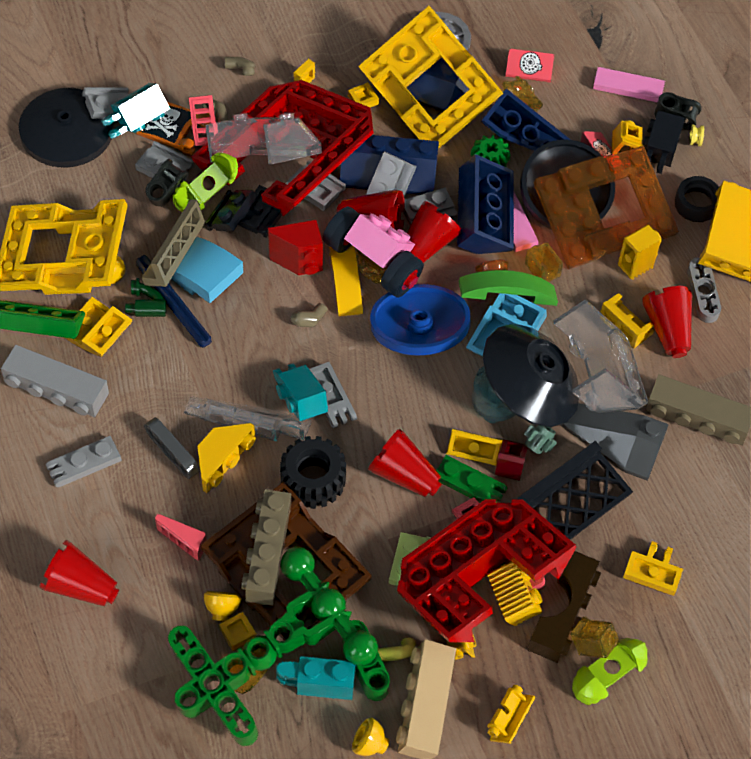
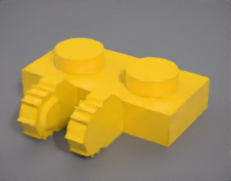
(653, 572)

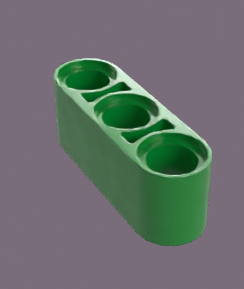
(372, 672)

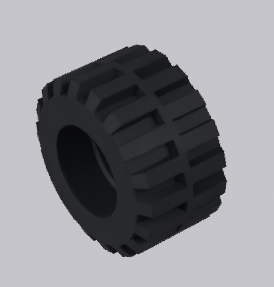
(314, 453)

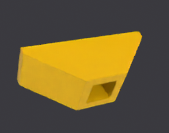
(222, 451)

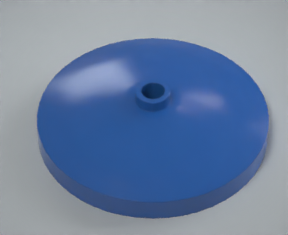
(420, 321)

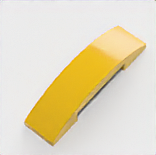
(346, 282)

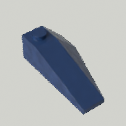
(519, 123)

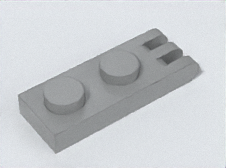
(337, 399)
(83, 461)

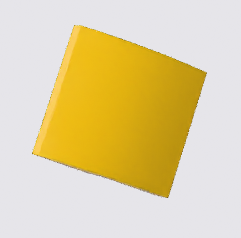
(100, 327)

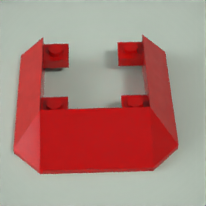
(333, 119)

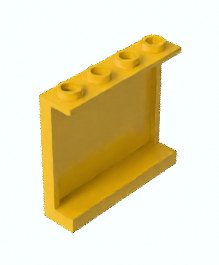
(730, 232)

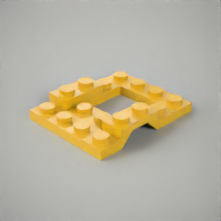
(409, 56)
(89, 255)

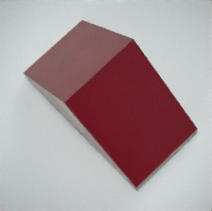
(511, 459)

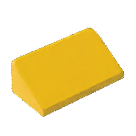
(474, 447)

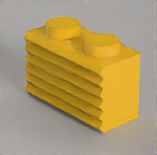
(639, 251)
(515, 593)

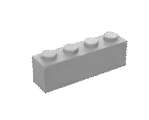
(54, 381)

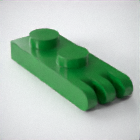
(469, 480)

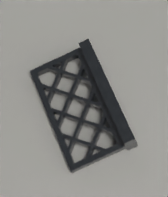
(564, 475)

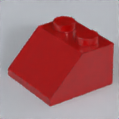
(297, 247)

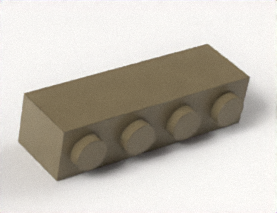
(700, 410)

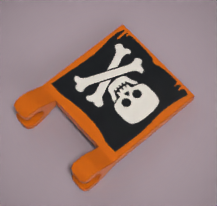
(173, 128)

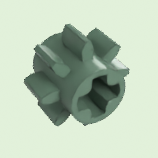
(540, 438)

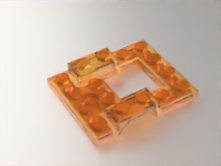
(575, 216)

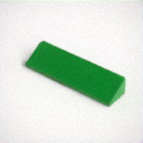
(40, 319)

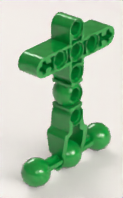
(327, 606)

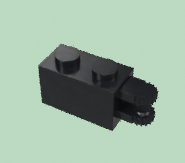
(664, 138)

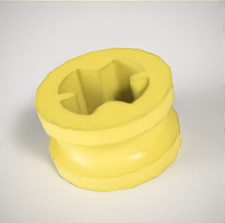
(696, 135)

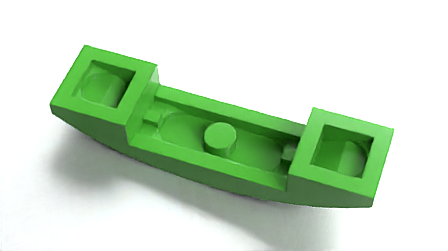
(507, 282)

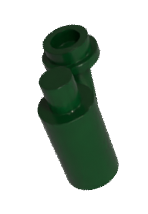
(146, 308)

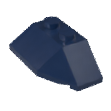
(438, 86)

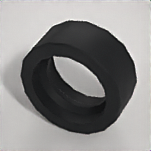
(690, 211)

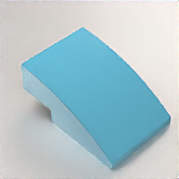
(207, 270)
(505, 311)

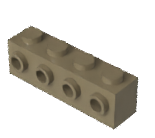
(268, 547)

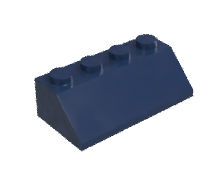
(361, 165)
(485, 206)

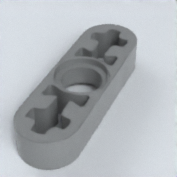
(701, 299)

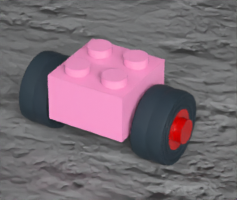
(380, 243)

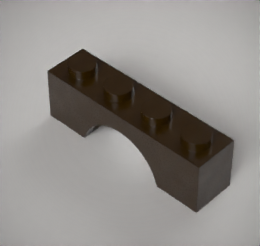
(552, 632)

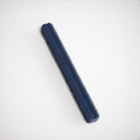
(178, 307)

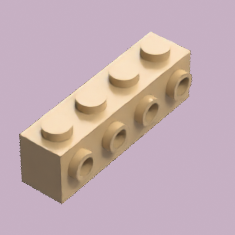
(426, 700)

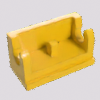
(626, 321)

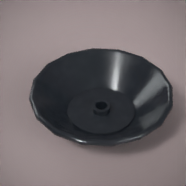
(530, 375)

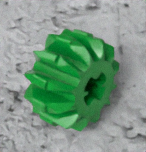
(492, 149)

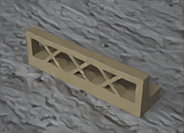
(175, 246)

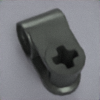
(679, 106)
(165, 180)

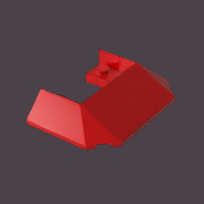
(443, 569)

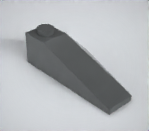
(624, 437)

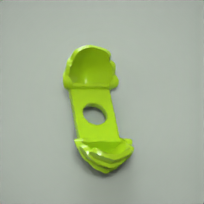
(222, 170)
(592, 681)

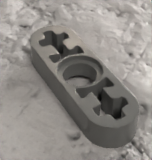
(172, 448)

